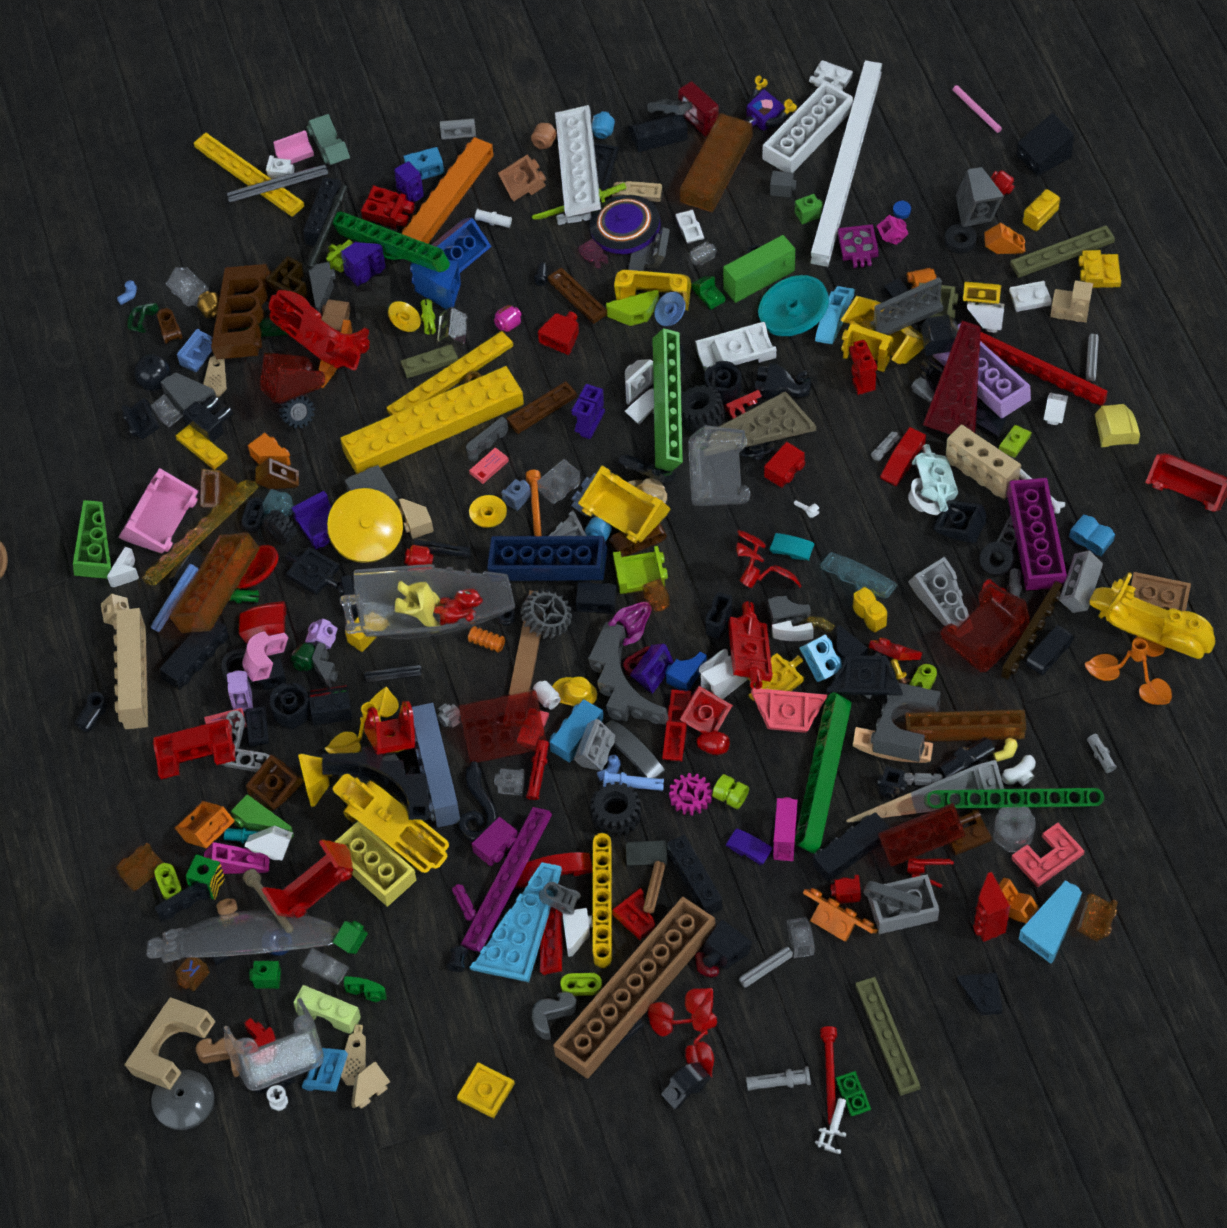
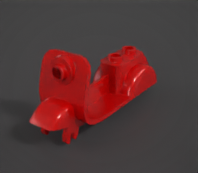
(304, 324)

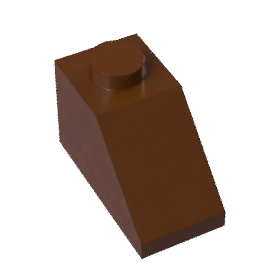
(276, 475)

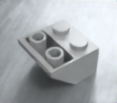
(595, 746)

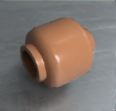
(543, 135)

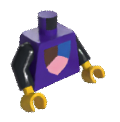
(764, 109)

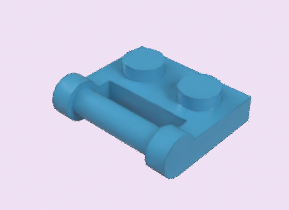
(329, 1071)

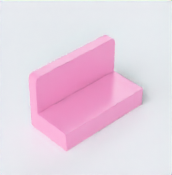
(293, 147)

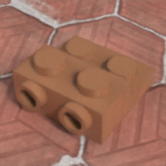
(522, 177)

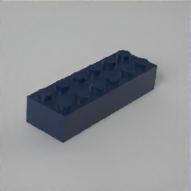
(548, 557)

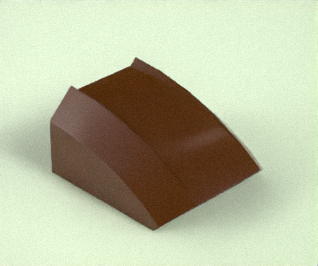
(273, 783)

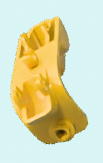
(1170, 628)
(389, 821)

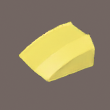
(1116, 425)

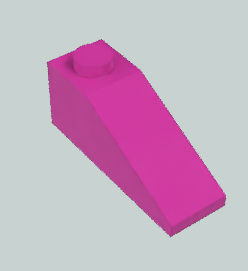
(236, 859)

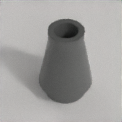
(923, 389)

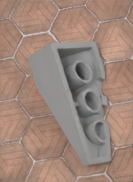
(940, 592)

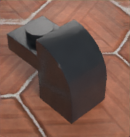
(685, 1082)

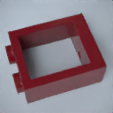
(703, 111)

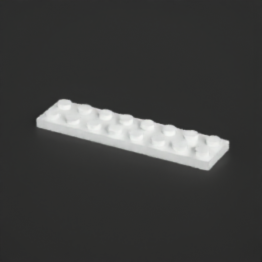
(577, 161)

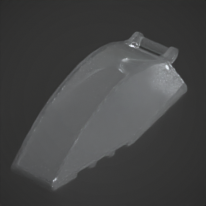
(377, 591)

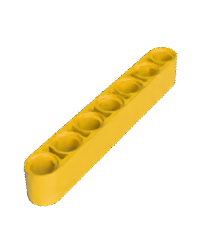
(602, 909)

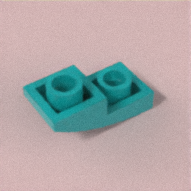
(793, 546)

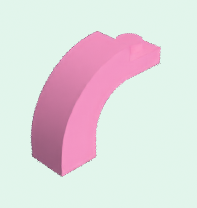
(258, 648)

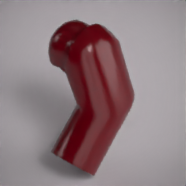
(704, 970)

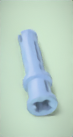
(633, 781)

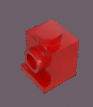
(846, 890)

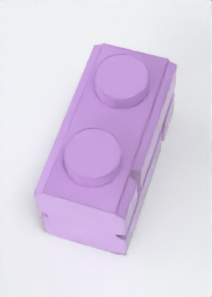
(239, 690)

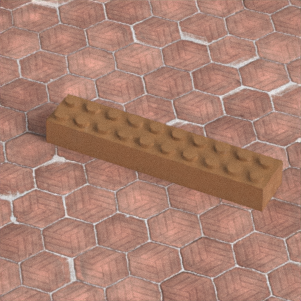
(634, 987)

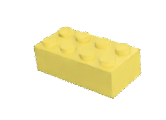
(377, 864)

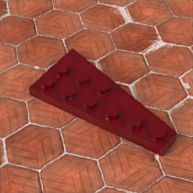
(957, 390)

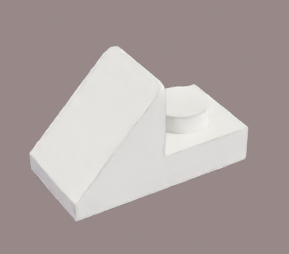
(123, 569)

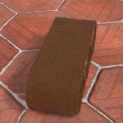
(626, 547)

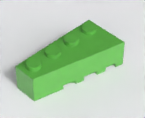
(91, 549)

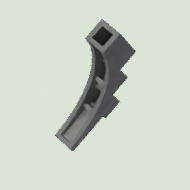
(624, 699)

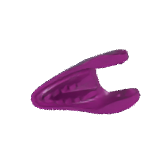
(633, 619)

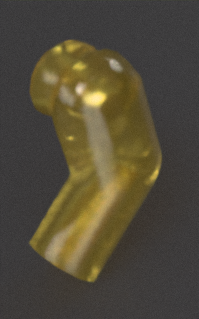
(821, 622)

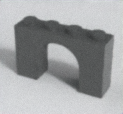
(898, 742)

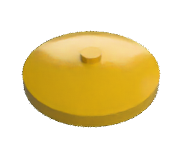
(364, 525)

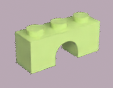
(339, 1013)

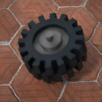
(297, 411)

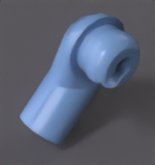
(129, 293)
(612, 767)

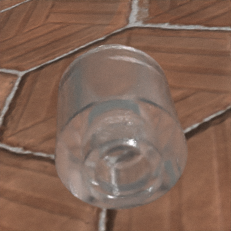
(702, 253)

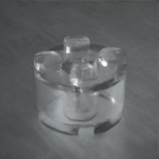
(1014, 828)

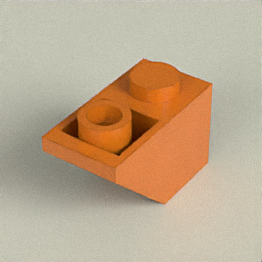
(1004, 240)
(267, 447)

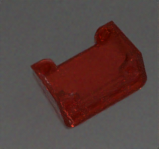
(288, 377)
(989, 629)

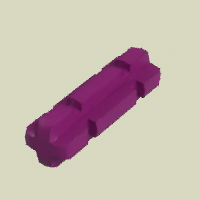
(464, 902)

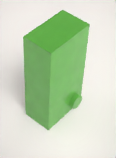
(759, 268)

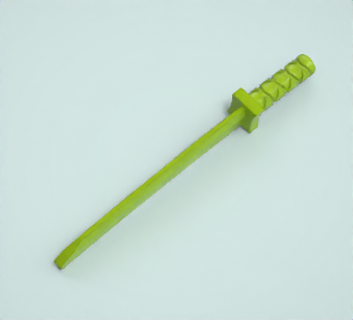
(603, 194)

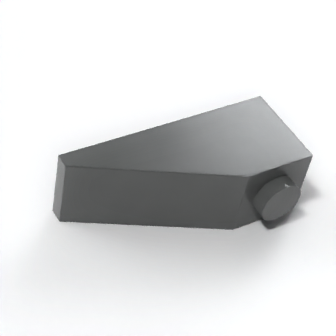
(322, 284)

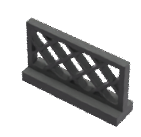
(915, 311)

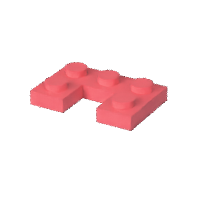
(1064, 853)

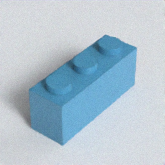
(567, 739)

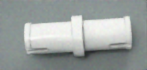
(493, 218)

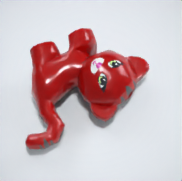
(459, 607)

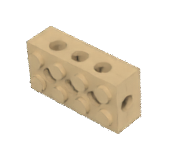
(981, 461)

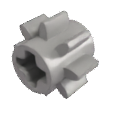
(449, 715)

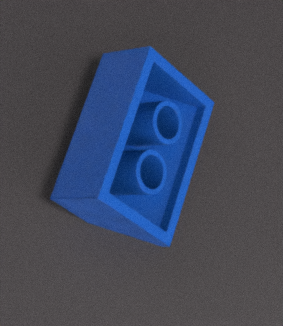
(463, 243)

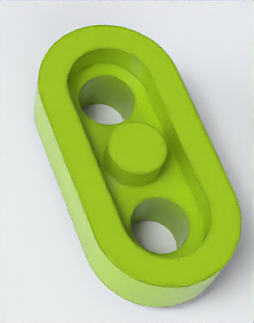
(922, 679)
(168, 883)
(581, 982)

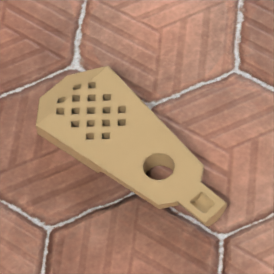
(216, 376)
(354, 1053)

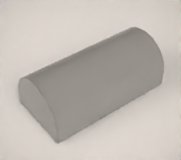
(457, 128)

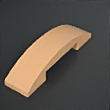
(862, 742)

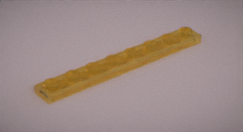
(200, 532)

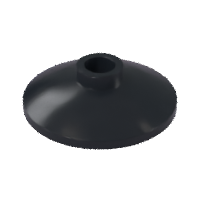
(757, 451)

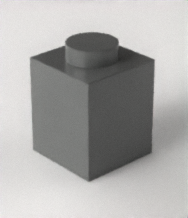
(782, 184)

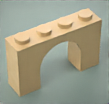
(172, 1019)

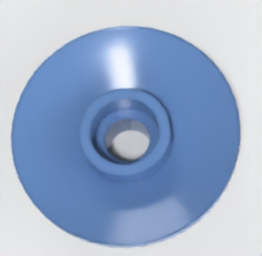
(669, 309)

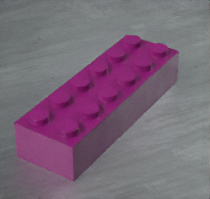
(1036, 533)

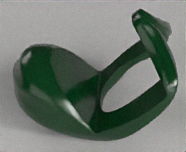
(149, 309)

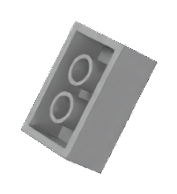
(892, 918)

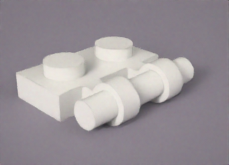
(831, 74)

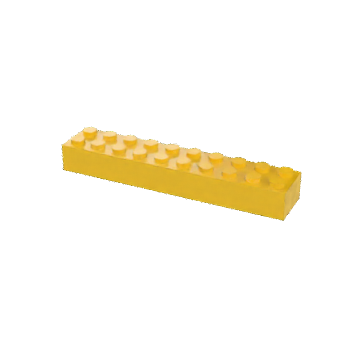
(432, 420)

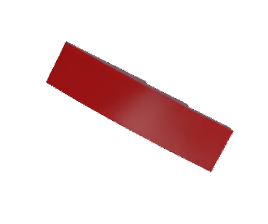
(675, 728)

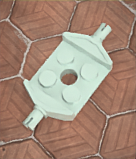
(936, 477)

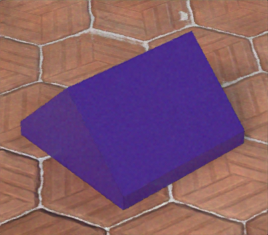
(652, 667)

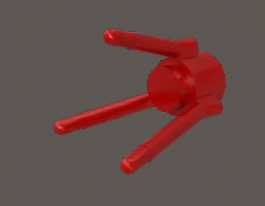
(917, 866)

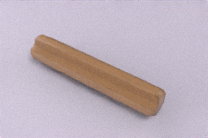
(654, 887)

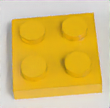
(485, 1090)

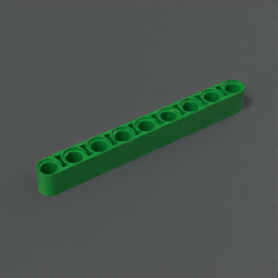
(391, 241)
(822, 772)
(1023, 798)

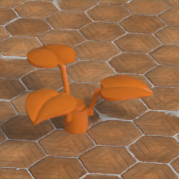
(1107, 668)

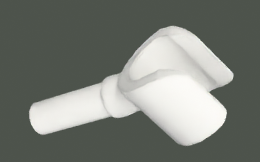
(811, 510)

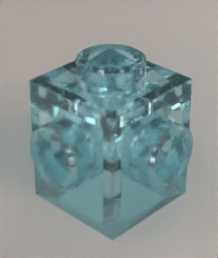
(278, 500)

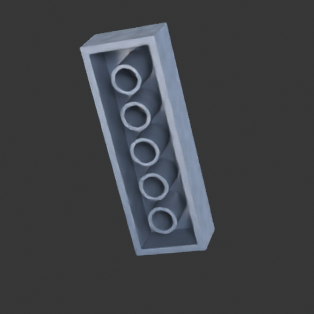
(434, 765)

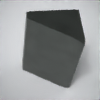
(646, 853)

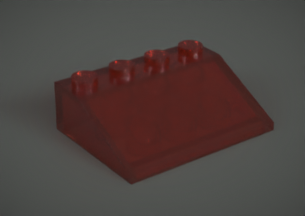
(502, 725)

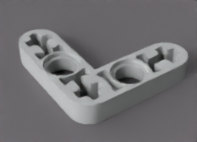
(260, 757)

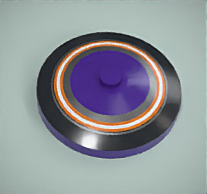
(625, 224)

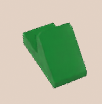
(708, 292)

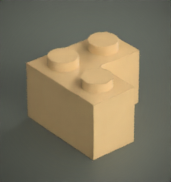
(1073, 304)

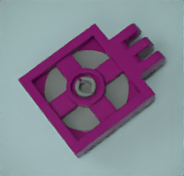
(858, 244)

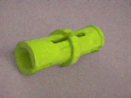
(428, 317)

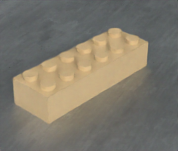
(131, 668)

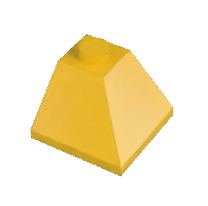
(314, 780)

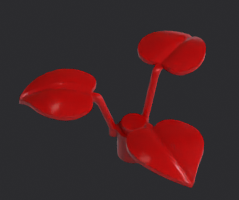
(751, 573)
(699, 1004)

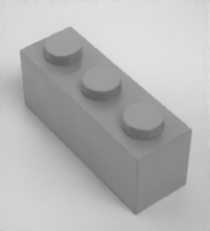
(1081, 581)

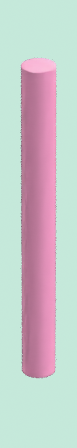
(977, 109)

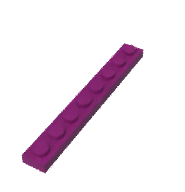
(506, 879)

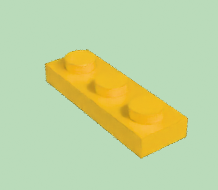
(201, 447)

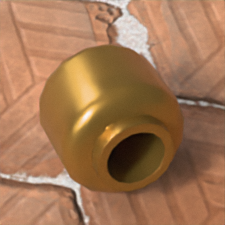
(208, 304)

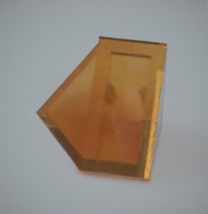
(215, 487)

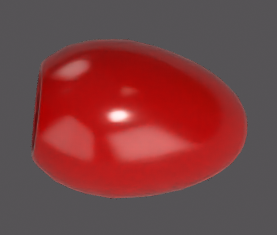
(713, 743)

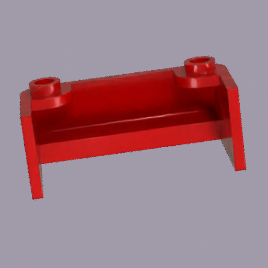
(1188, 480)
(314, 883)

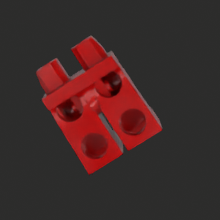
(387, 208)

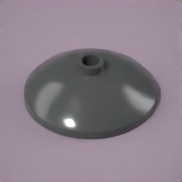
(185, 1110)

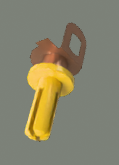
(900, 676)

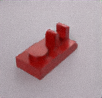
(749, 399)

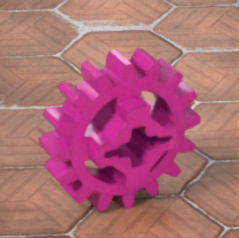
(695, 787)

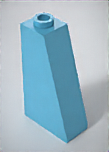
(1050, 923)

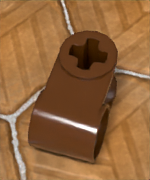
(169, 327)

